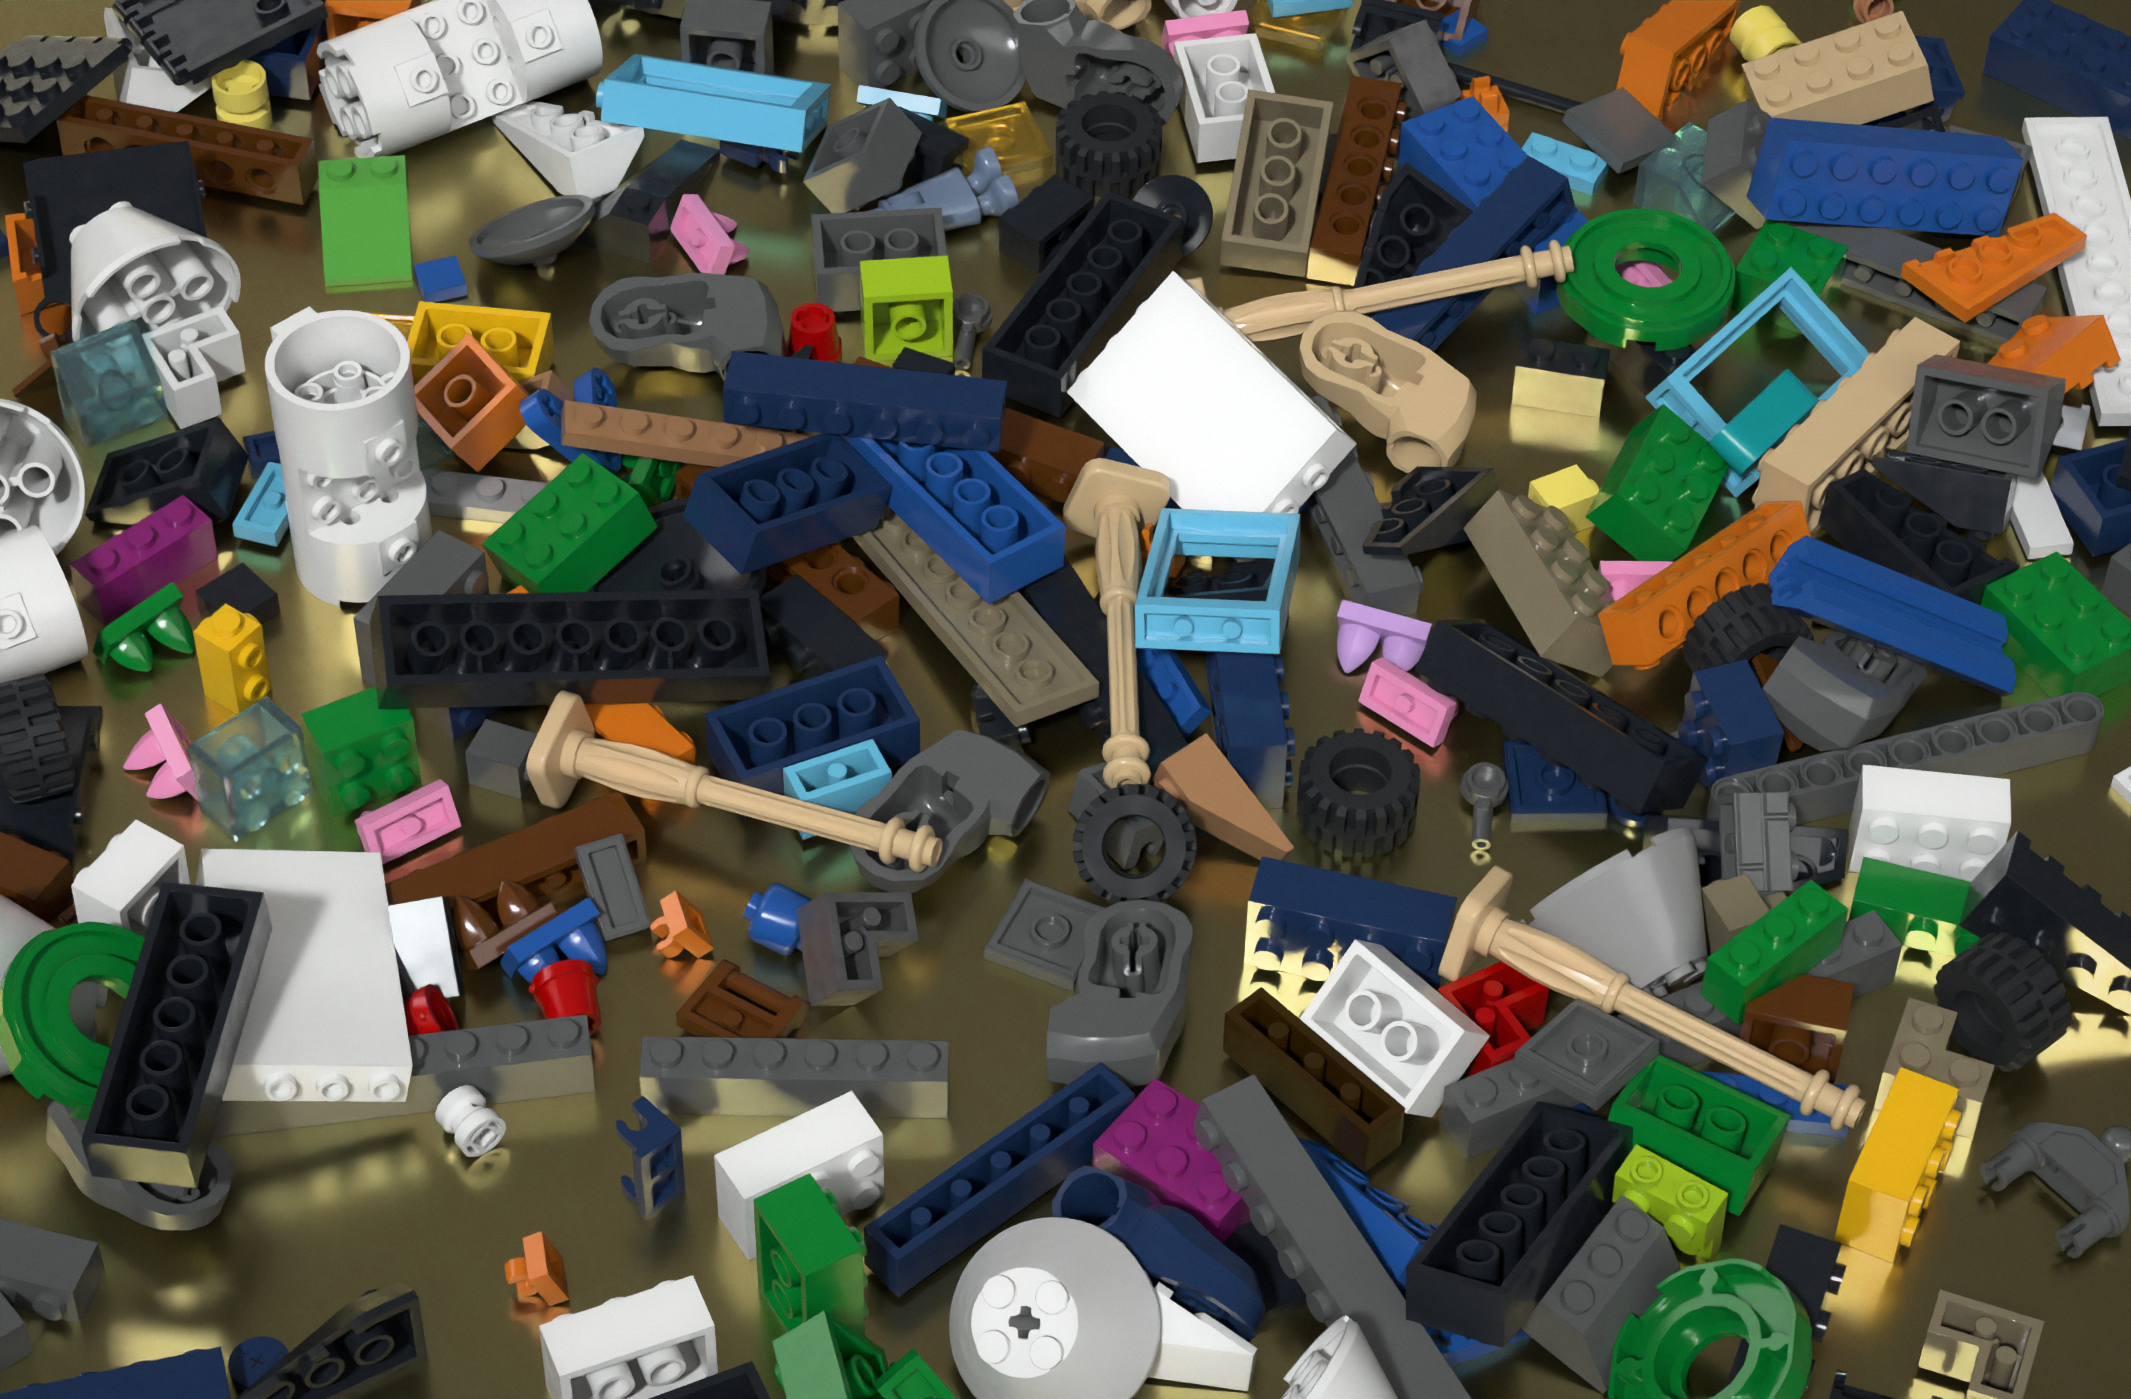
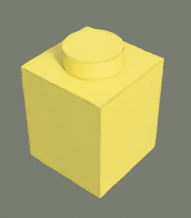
(1567, 491)

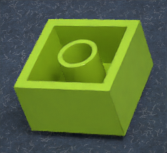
(906, 306)

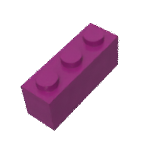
(143, 560)

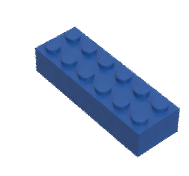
(1469, 158)
(1884, 177)
(969, 513)

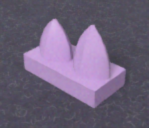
(1366, 626)

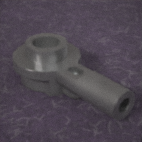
(970, 316)
(1484, 788)

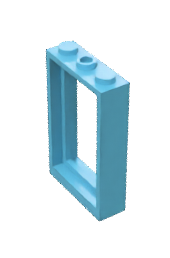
(714, 102)
(1809, 316)
(1215, 622)

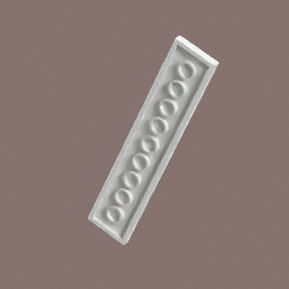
(2085, 185)

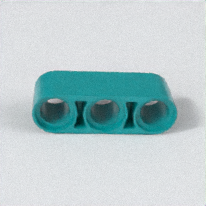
(1763, 422)

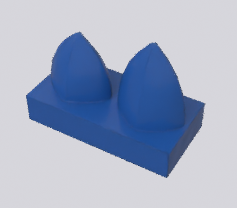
(571, 932)

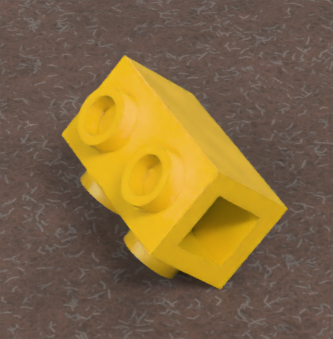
(232, 659)

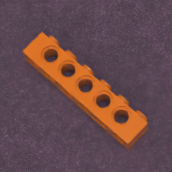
(1663, 608)

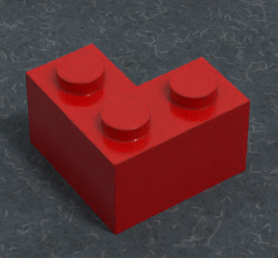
(1503, 1006)

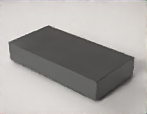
(612, 887)

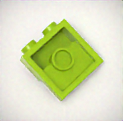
(1676, 1199)

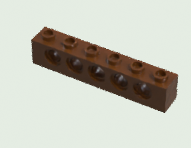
(223, 152)
(1356, 178)
(832, 572)

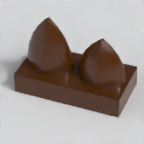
(480, 935)

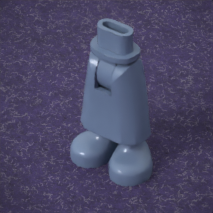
(960, 197)

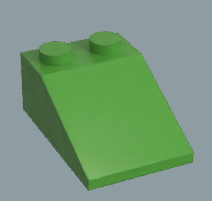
(365, 220)

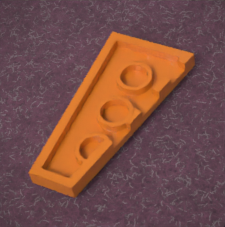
(1994, 267)

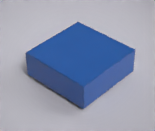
(1473, 35)
(440, 279)

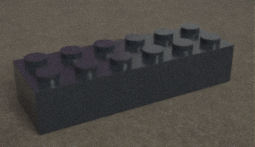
(1082, 301)
(1560, 716)
(177, 1035)
(1517, 1225)

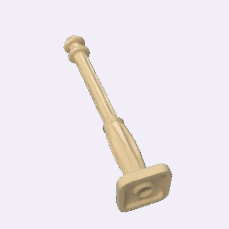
(1292, 313)
(1114, 506)
(568, 751)
(1487, 931)

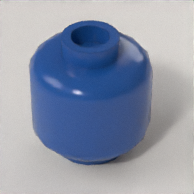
(775, 918)

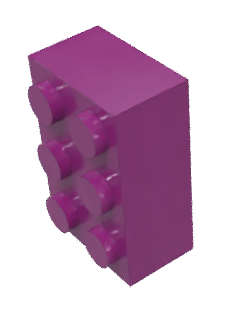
(1159, 1150)

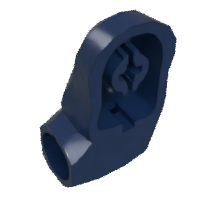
(1168, 1246)

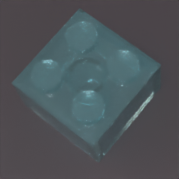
(250, 769)

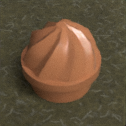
(1872, 9)

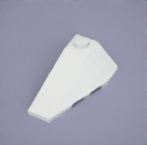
(142, 79)
(571, 149)
(1199, 1348)

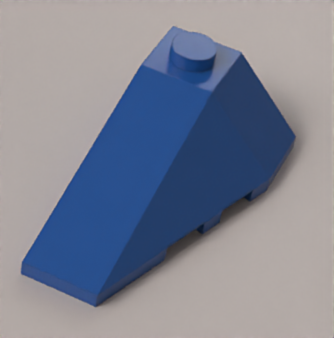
(1377, 1215)

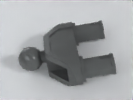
(2079, 1168)

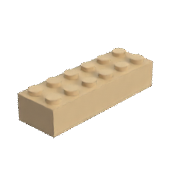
(1853, 424)

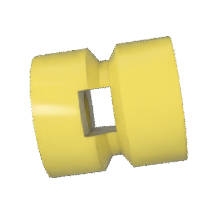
(1761, 33)
(243, 95)

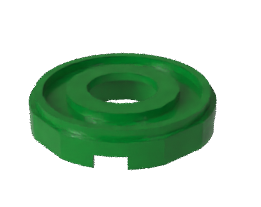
(1665, 314)
(35, 1019)
(1706, 1306)

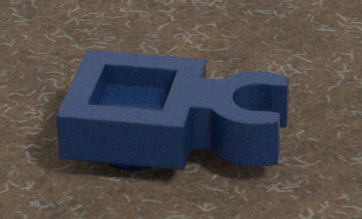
(754, 155)

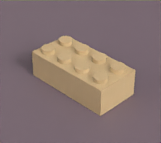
(1844, 75)

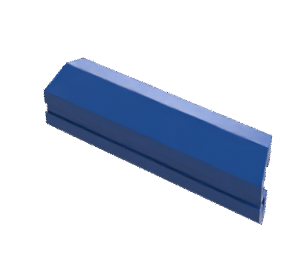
(1894, 613)

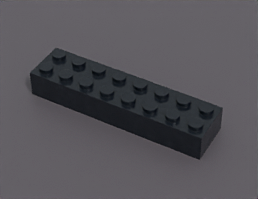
(586, 643)

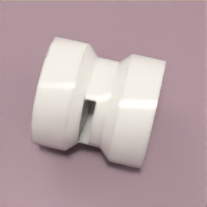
(466, 1116)

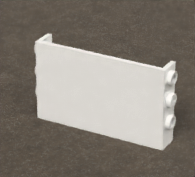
(1209, 409)
(329, 986)

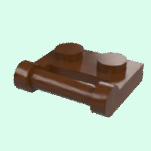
(717, 1013)

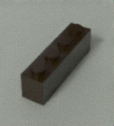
(1313, 1079)

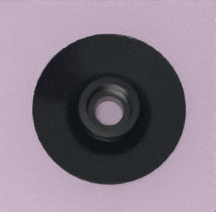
(1185, 198)

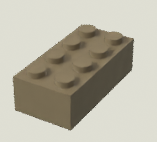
(1276, 183)
(1544, 579)

